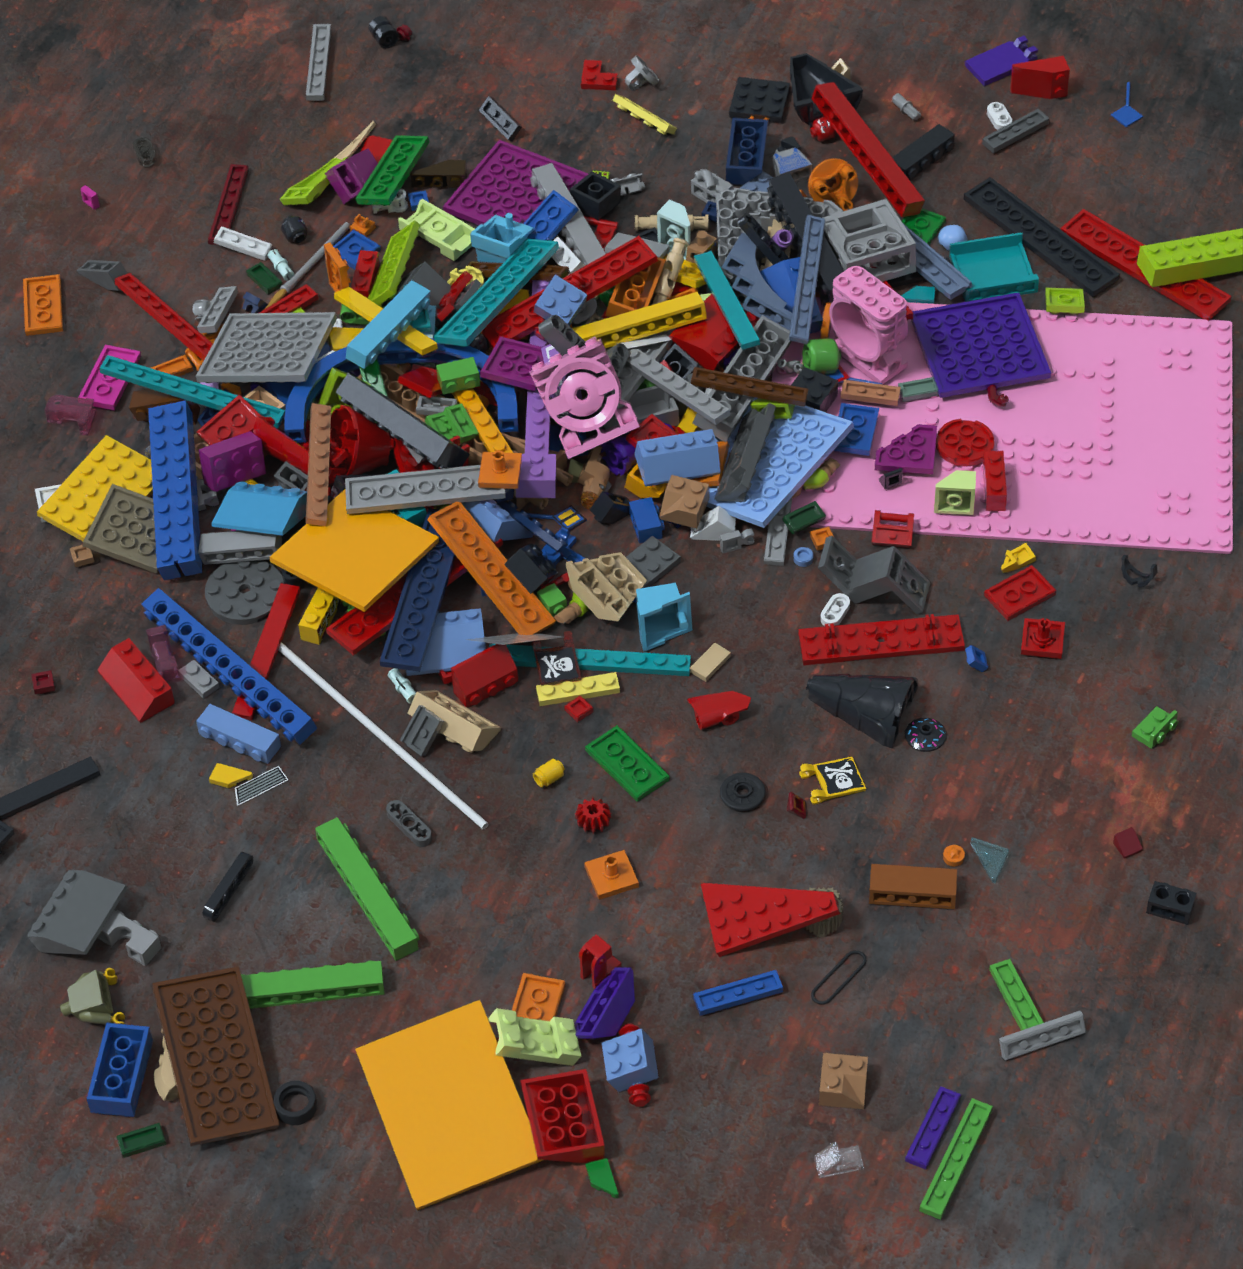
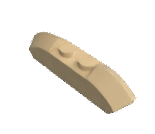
(164, 1077)

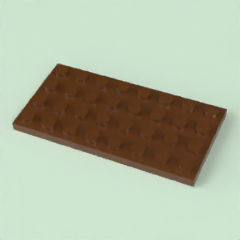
(215, 1056)

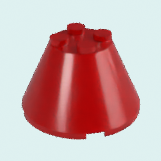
(361, 438)

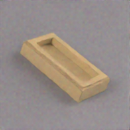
(710, 662)

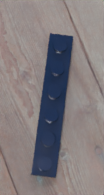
(535, 528)

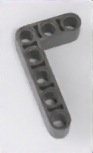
(563, 337)

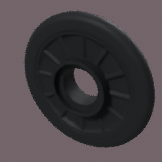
(746, 802)

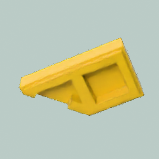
(228, 776)

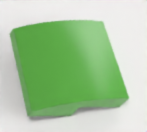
(453, 422)

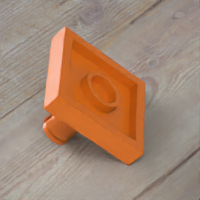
(500, 470)
(611, 874)

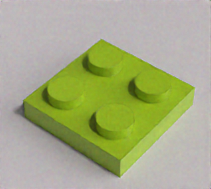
(1064, 300)

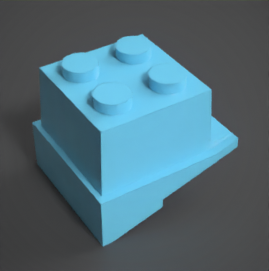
(498, 238)
(662, 614)

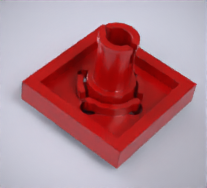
(1042, 633)

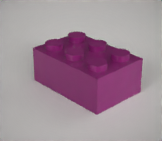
(232, 461)

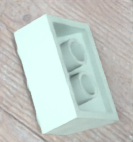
(673, 223)

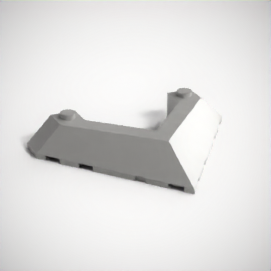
(736, 202)

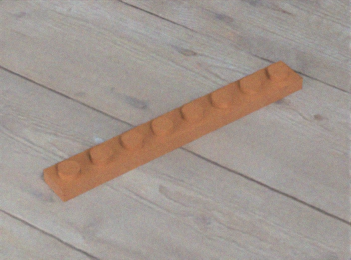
(318, 465)

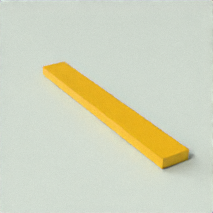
(369, 310)

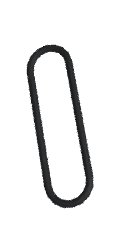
(832, 971)

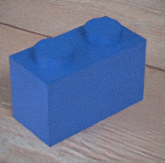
(645, 519)

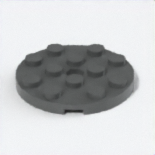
(239, 608)

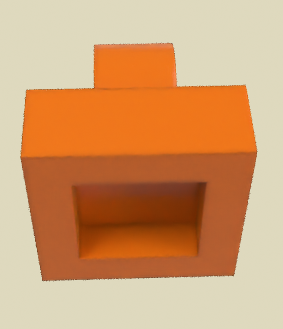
(362, 225)

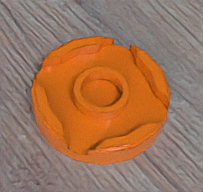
(826, 325)

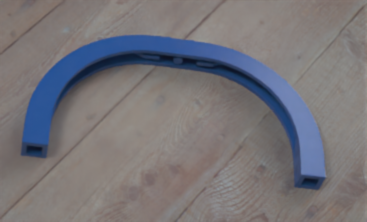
(397, 352)

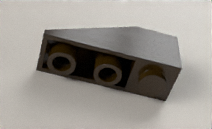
(440, 175)

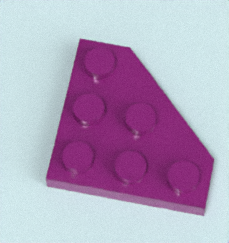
(910, 452)

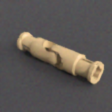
(647, 223)
(668, 278)

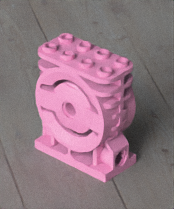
(869, 323)
(593, 358)

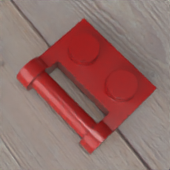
(892, 534)

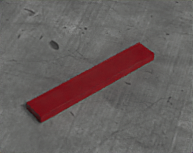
(229, 200)

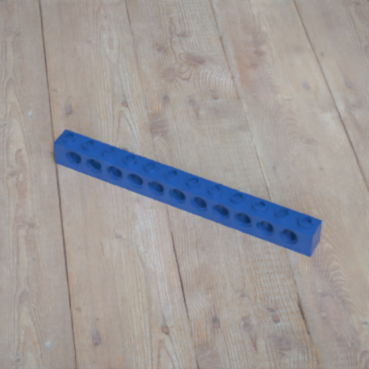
(217, 656)

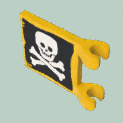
(835, 778)

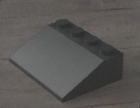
(76, 913)

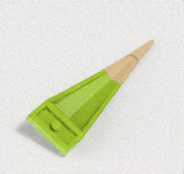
(312, 186)

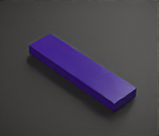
(933, 1127)

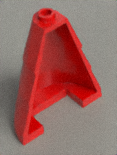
(287, 450)

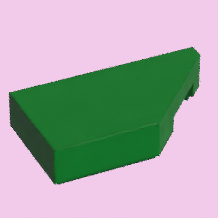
(601, 1177)

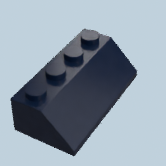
(746, 150)

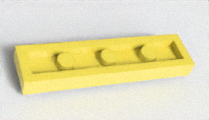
(639, 112)
(587, 688)

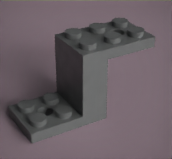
(438, 288)
(874, 574)

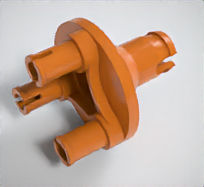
(835, 182)

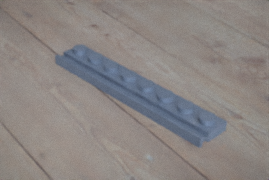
(938, 270)

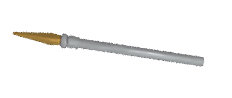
(290, 284)

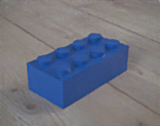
(119, 1069)

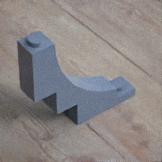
(749, 281)

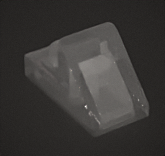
(838, 1161)

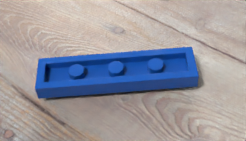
(738, 992)

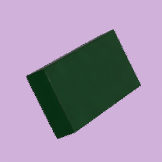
(264, 278)
(804, 517)
(141, 1140)

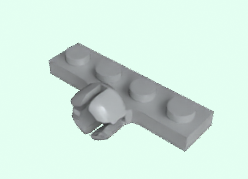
(213, 312)

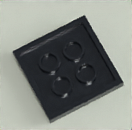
(759, 99)

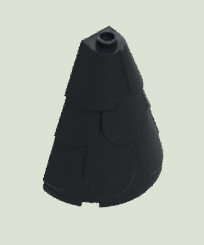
(806, 74)
(865, 701)

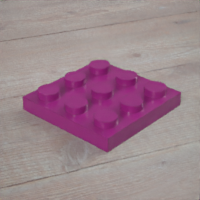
(512, 362)

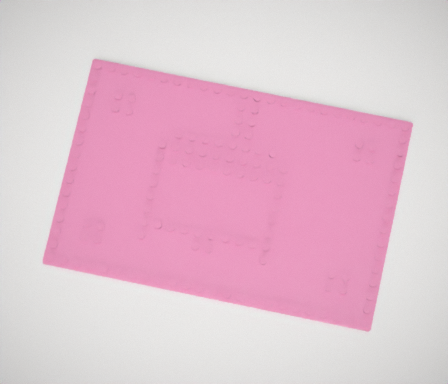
(1104, 453)

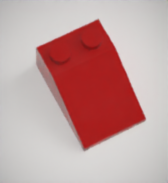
(1041, 78)

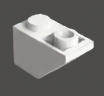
(713, 524)

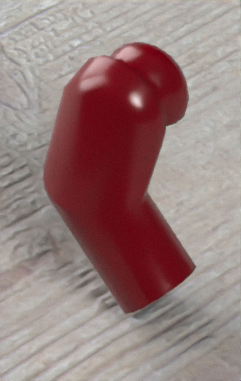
(994, 398)

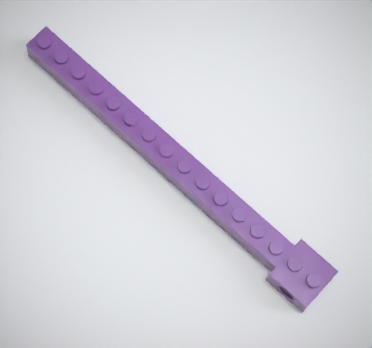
(538, 466)

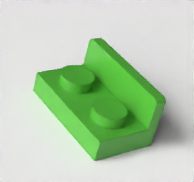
(1155, 727)

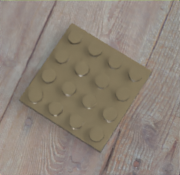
(125, 529)

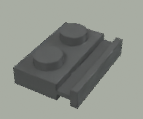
(422, 730)

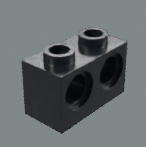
(1171, 905)

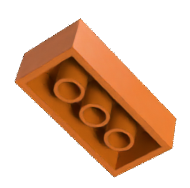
(636, 290)

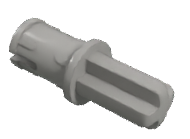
(906, 106)

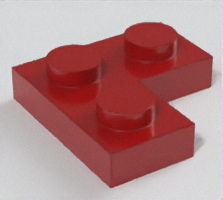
(594, 79)

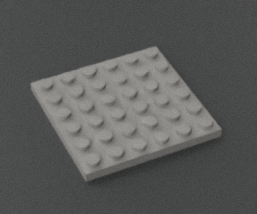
(266, 347)

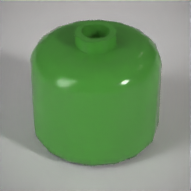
(821, 355)

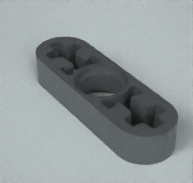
(410, 832)

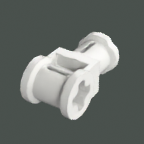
(394, 207)

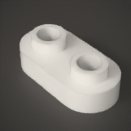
(998, 115)
(832, 612)

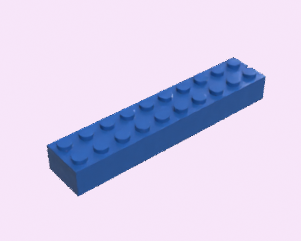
(174, 490)

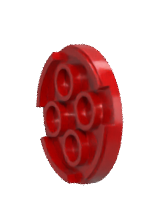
(964, 442)

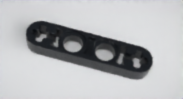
(761, 239)
(227, 886)

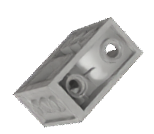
(871, 238)

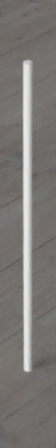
(383, 737)

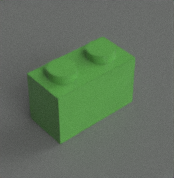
(458, 375)

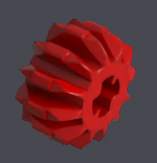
(593, 815)

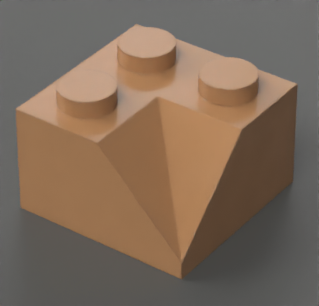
(684, 501)
(843, 1081)

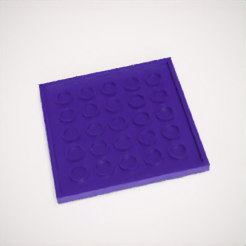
(980, 345)

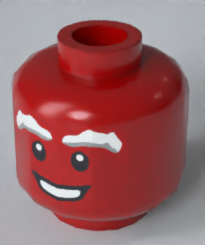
(822, 129)

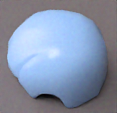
(951, 234)

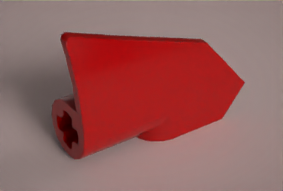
(718, 708)

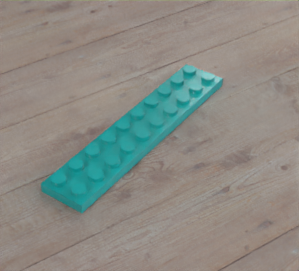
(496, 292)

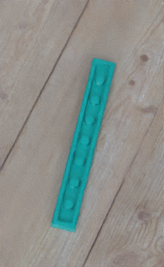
(727, 300)

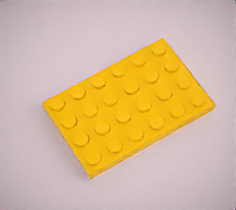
(83, 492)

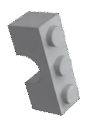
(142, 944)

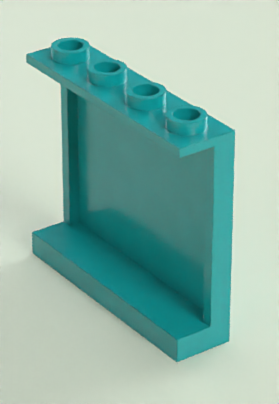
(994, 266)

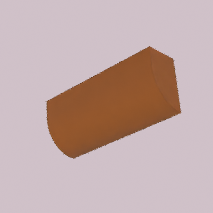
(913, 886)

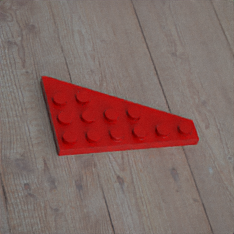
(754, 914)

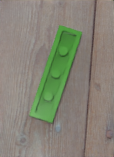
(1015, 994)

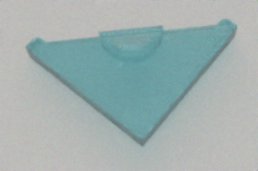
(990, 856)

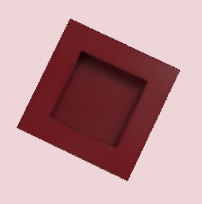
(43, 682)

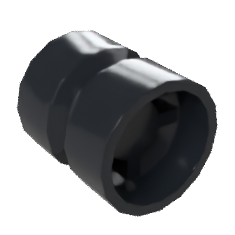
(383, 32)

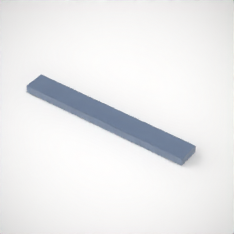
(807, 279)

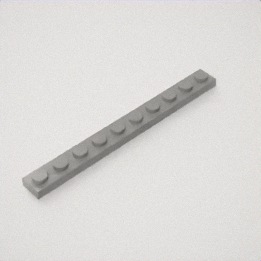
(676, 386)

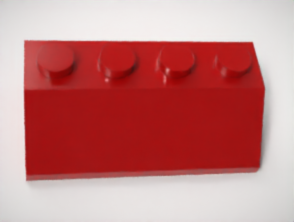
(135, 681)

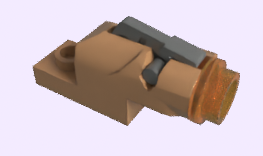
(593, 477)

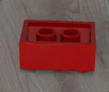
(484, 675)

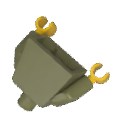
(91, 998)

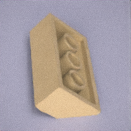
(460, 722)

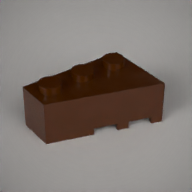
(149, 398)

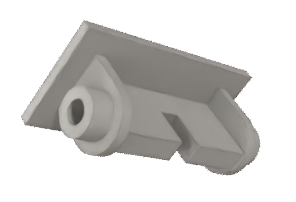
(632, 182)

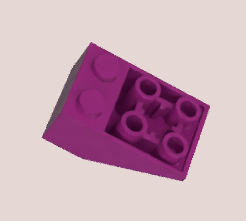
(351, 174)

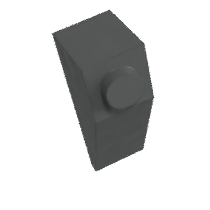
(103, 272)

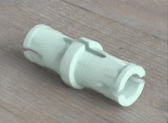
(280, 264)
(398, 679)

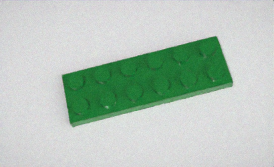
(392, 170)

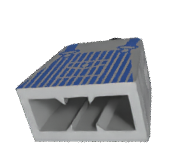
(793, 162)

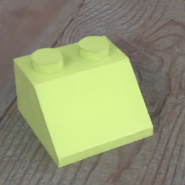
(956, 493)

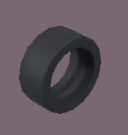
(289, 1089)

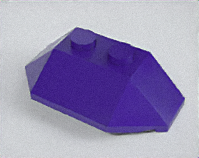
(607, 1005)

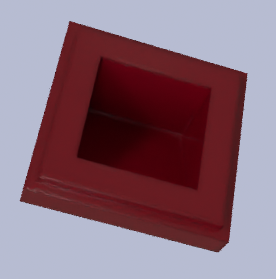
(1127, 842)

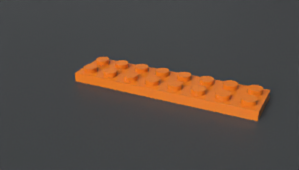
(487, 567)

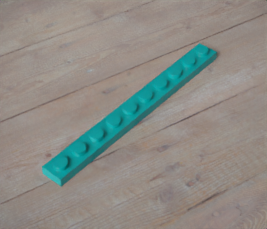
(181, 387)
(613, 661)

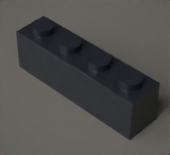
(925, 151)

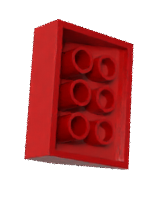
(711, 338)
(563, 1117)

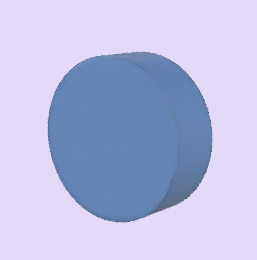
(803, 556)

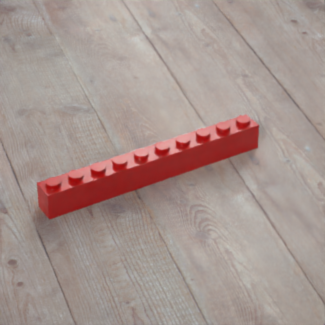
(868, 149)

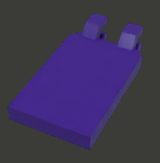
(998, 61)

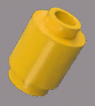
(548, 773)

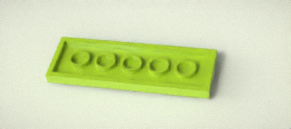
(393, 264)

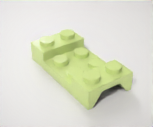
(440, 229)
(536, 1039)

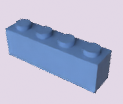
(238, 734)

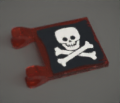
(557, 663)

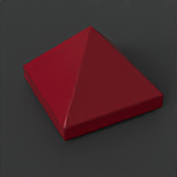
(796, 805)

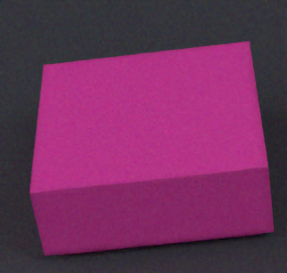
(90, 197)

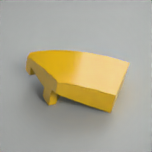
(1018, 558)

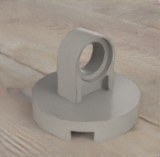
(641, 73)

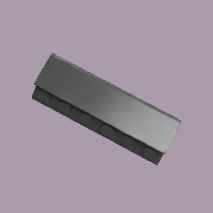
(745, 455)

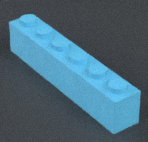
(388, 324)

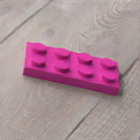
(104, 388)

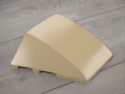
(605, 584)

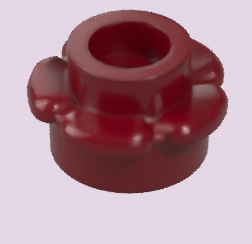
(404, 32)

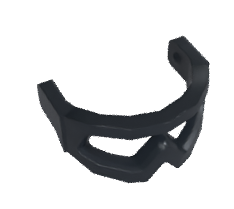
(1126, 566)

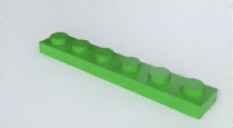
(956, 1159)

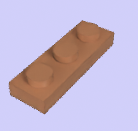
(870, 392)

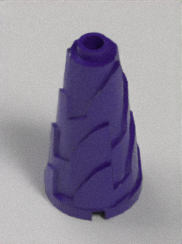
(620, 454)

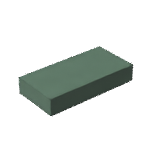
(918, 389)

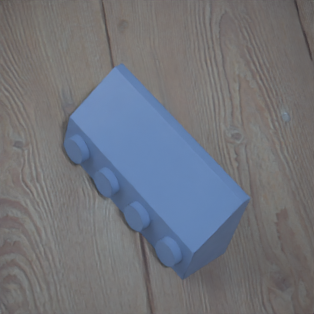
(680, 455)

